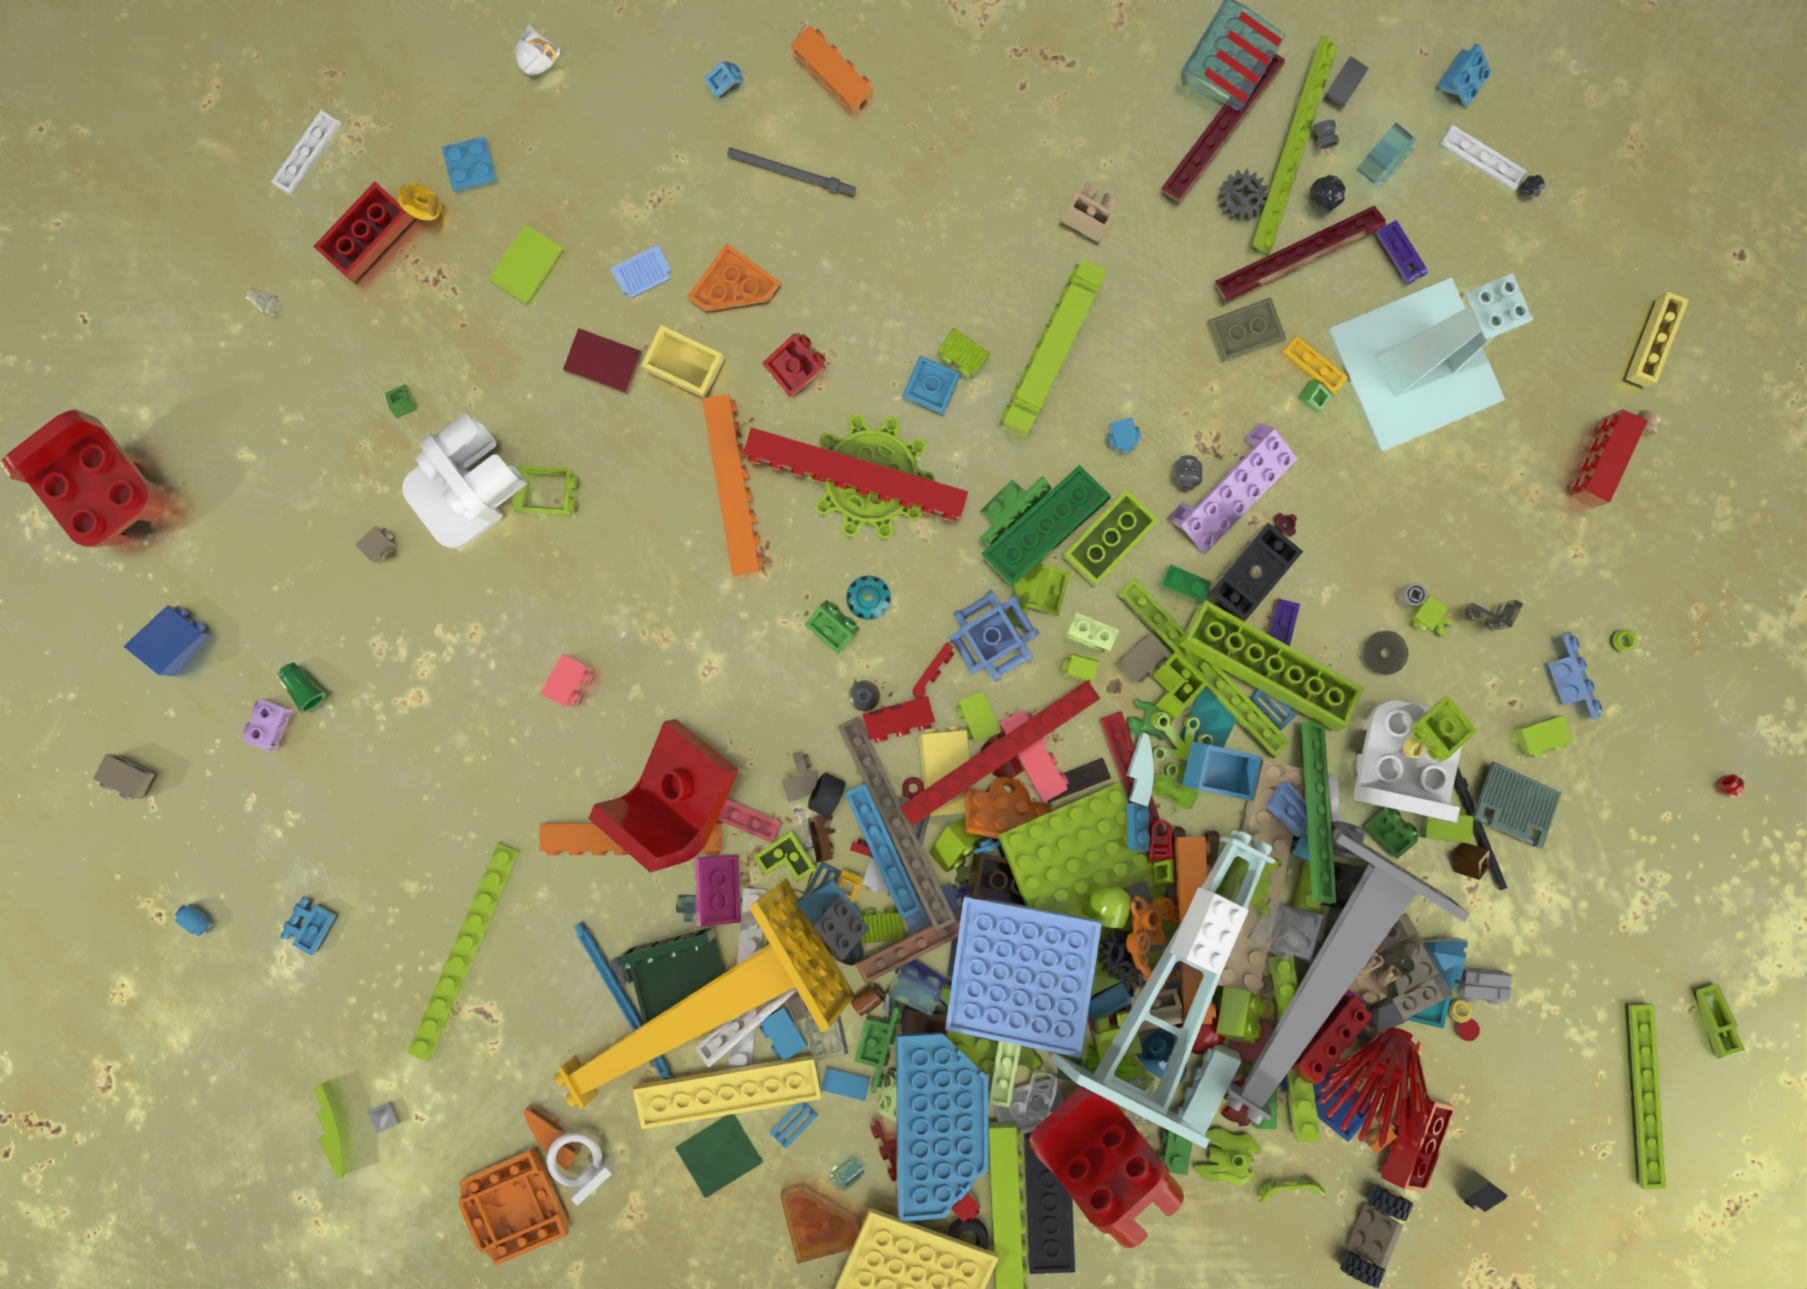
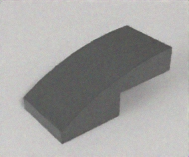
(1346, 81)

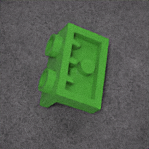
(832, 626)
(1392, 831)
(1175, 1152)

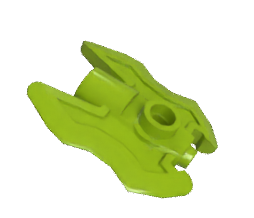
(1231, 1158)

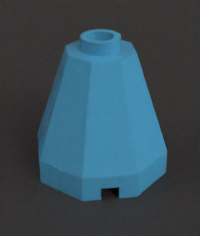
(1448, 957)
(1157, 1052)

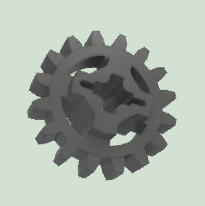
(1246, 185)

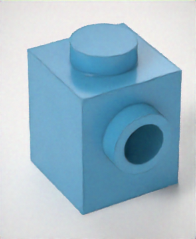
(1123, 435)

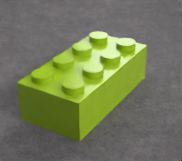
(1110, 538)

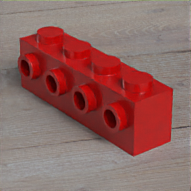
(1332, 1039)

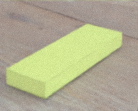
(1004, 1074)

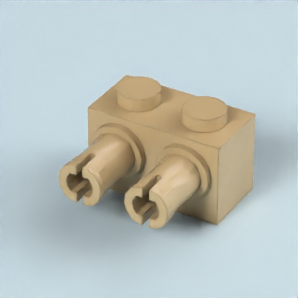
(1088, 215)
(1372, 981)
(1165, 1006)

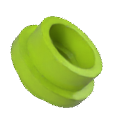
(1630, 637)

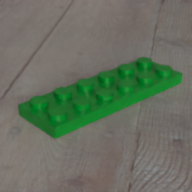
(1045, 526)

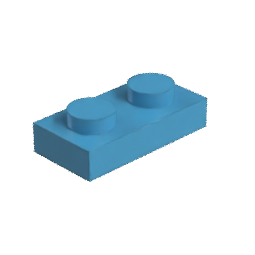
(1138, 827)

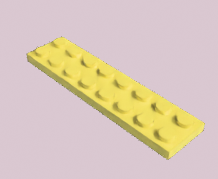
(727, 1092)

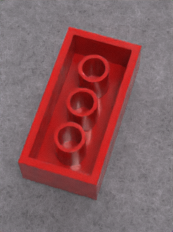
(363, 232)
(1607, 458)

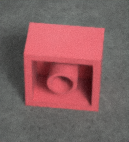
(567, 681)

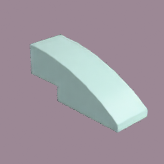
(1142, 770)

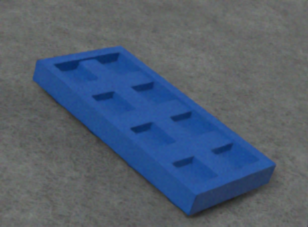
(1337, 1119)

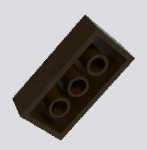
(993, 880)

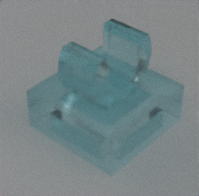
(687, 905)

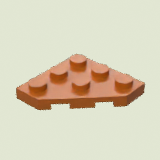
(732, 282)

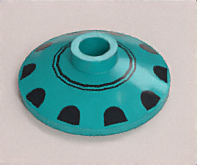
(868, 609)

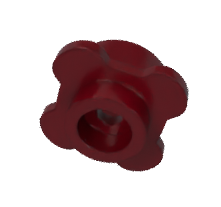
(1291, 523)

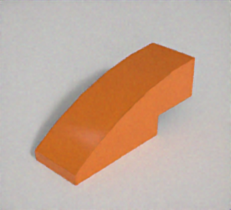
(546, 1132)

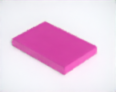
(717, 890)

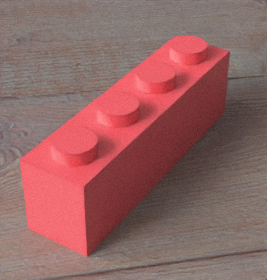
(1038, 762)

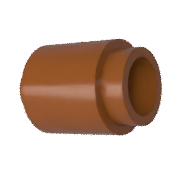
(868, 999)

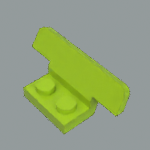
(1040, 590)

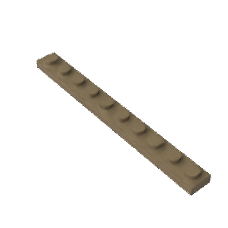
(897, 824)

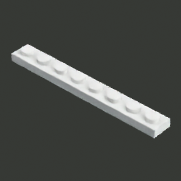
(749, 943)

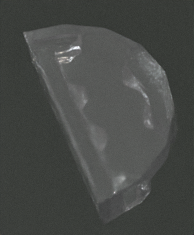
(804, 828)

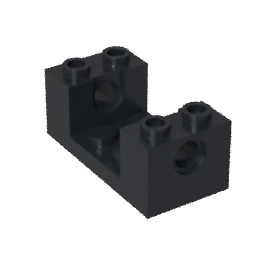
(1240, 592)

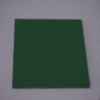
(719, 1154)

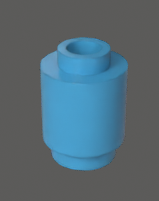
(192, 920)

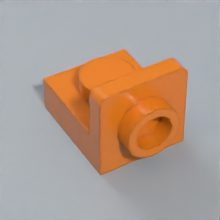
(1374, 1137)

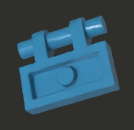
(314, 928)

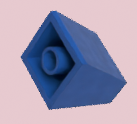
(168, 641)

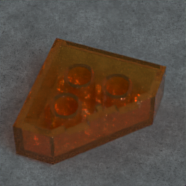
(817, 1223)

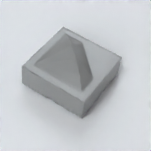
(383, 1117)

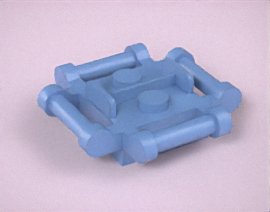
(993, 635)

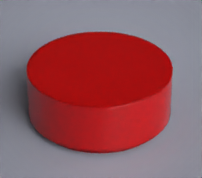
(1468, 1030)

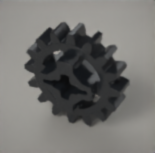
(1113, 957)

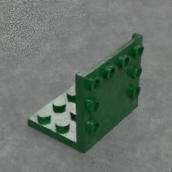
(672, 969)

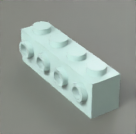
(1209, 1087)

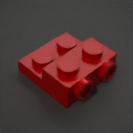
(795, 364)

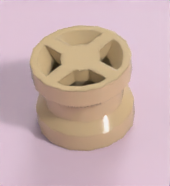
(1653, 418)

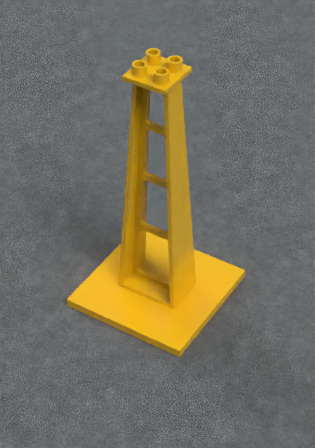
(790, 961)

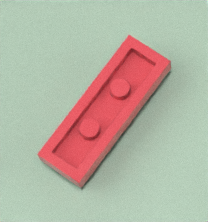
(749, 820)

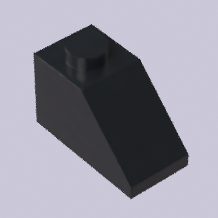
(1481, 1193)

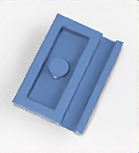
(1289, 808)

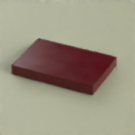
(602, 360)

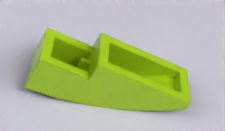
(1719, 1021)

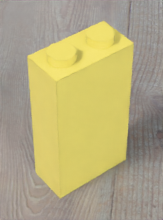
(940, 756)

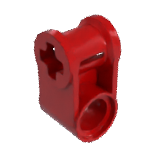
(1161, 842)

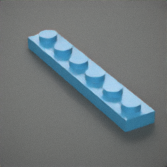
(883, 850)

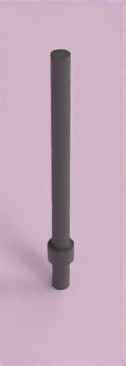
(832, 183)

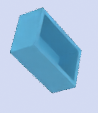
(1222, 771)

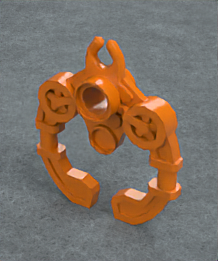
(1148, 929)

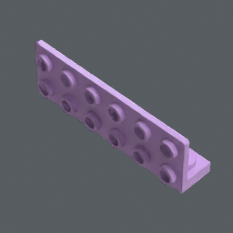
(1237, 490)

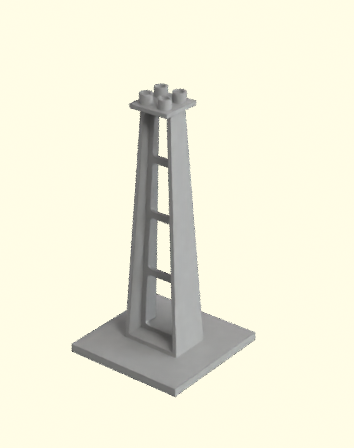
(1359, 930)

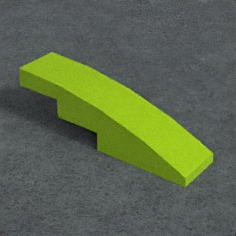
(334, 1140)

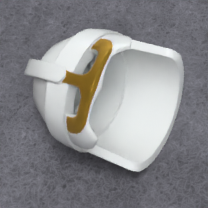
(535, 52)

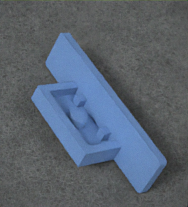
(1572, 679)

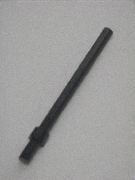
(1461, 785)

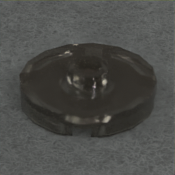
(1396, 649)

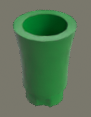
(300, 687)

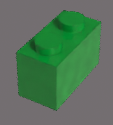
(1185, 584)

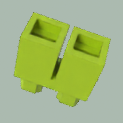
(1105, 1035)

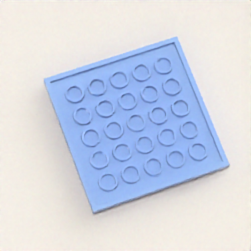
(1023, 975)

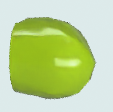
(1110, 906)

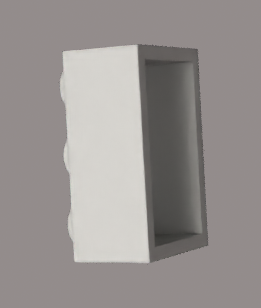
(1209, 931)

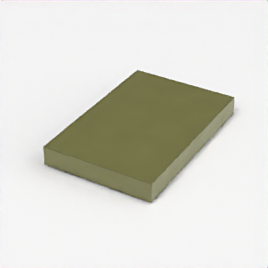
(1246, 330)

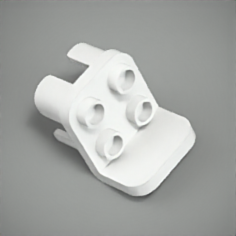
(448, 496)
(1392, 778)

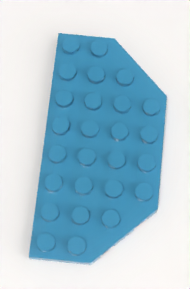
(938, 1125)

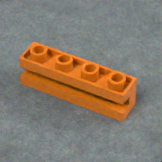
(832, 69)

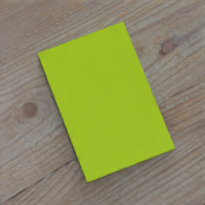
(526, 264)

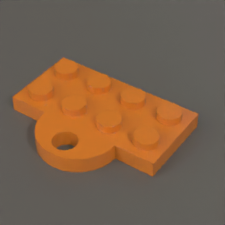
(999, 810)

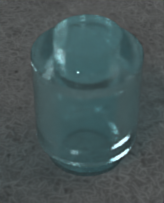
(847, 1174)

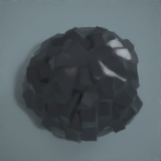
(1327, 192)

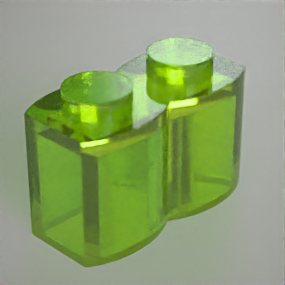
(1168, 788)

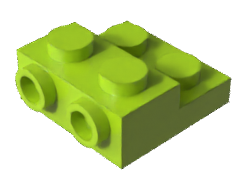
(1442, 729)

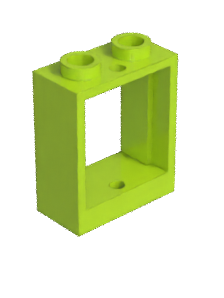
(520, 496)

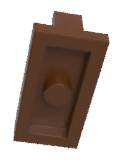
(822, 846)

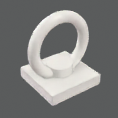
(590, 1176)

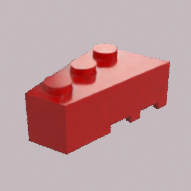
(899, 719)

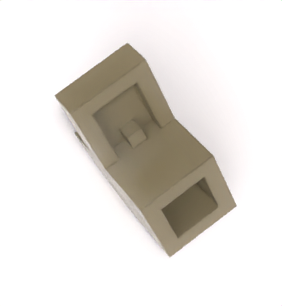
(804, 783)

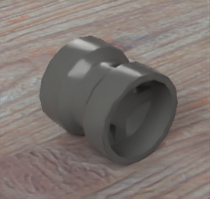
(1325, 133)

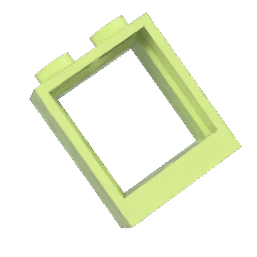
(1096, 634)

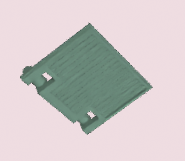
(1517, 805)

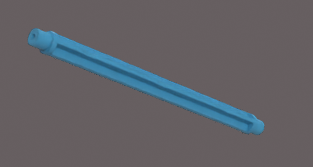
(617, 992)

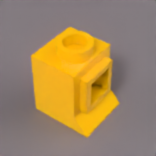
(852, 879)

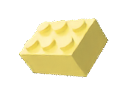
(682, 361)

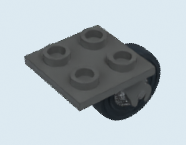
(841, 931)

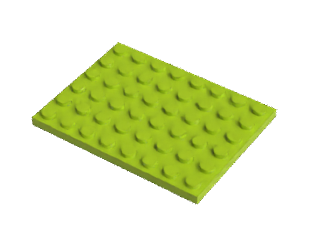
(1071, 854)

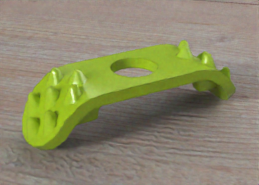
(1272, 1188)

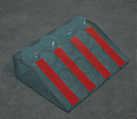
(1232, 54)

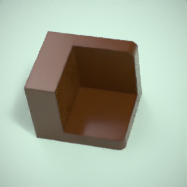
(1471, 861)

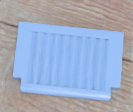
(641, 272)

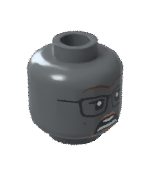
(1187, 472)

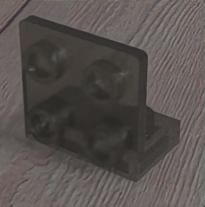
(1501, 617)

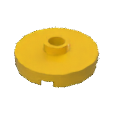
(419, 201)

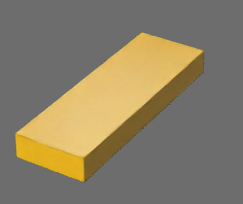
(1314, 364)

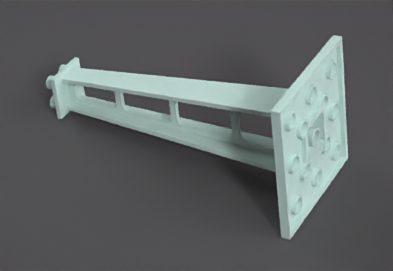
(1424, 356)
(1156, 1105)

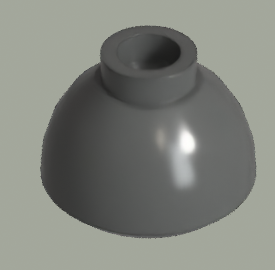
(864, 695)

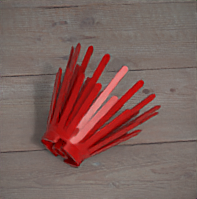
(1390, 1064)

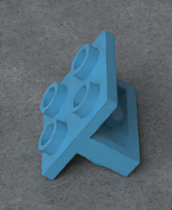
(1466, 74)

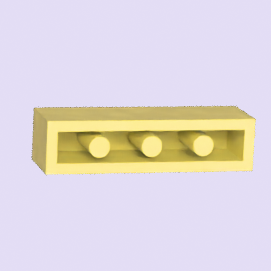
(1657, 339)

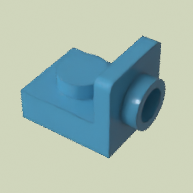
(723, 77)

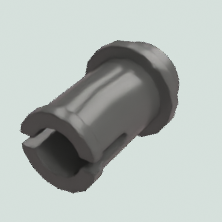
(620, 971)

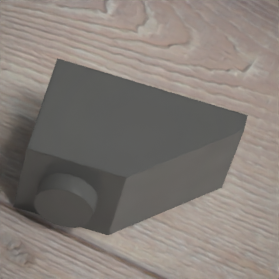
(1384, 1015)

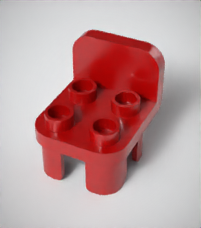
(85, 479)
(1105, 1165)

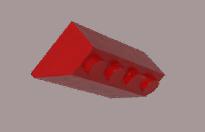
(1413, 1164)

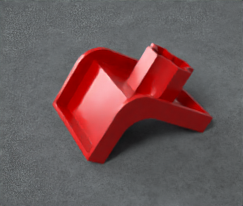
(672, 804)

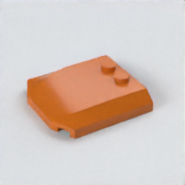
(512, 1207)

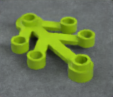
(1183, 748)

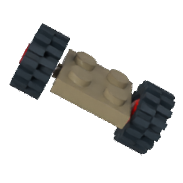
(1375, 1236)

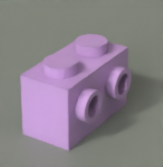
(266, 724)

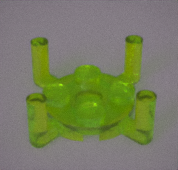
(1236, 873)

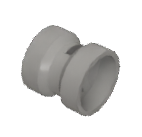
(1409, 593)

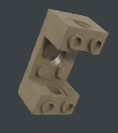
(1422, 985)

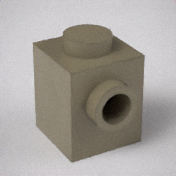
(376, 544)

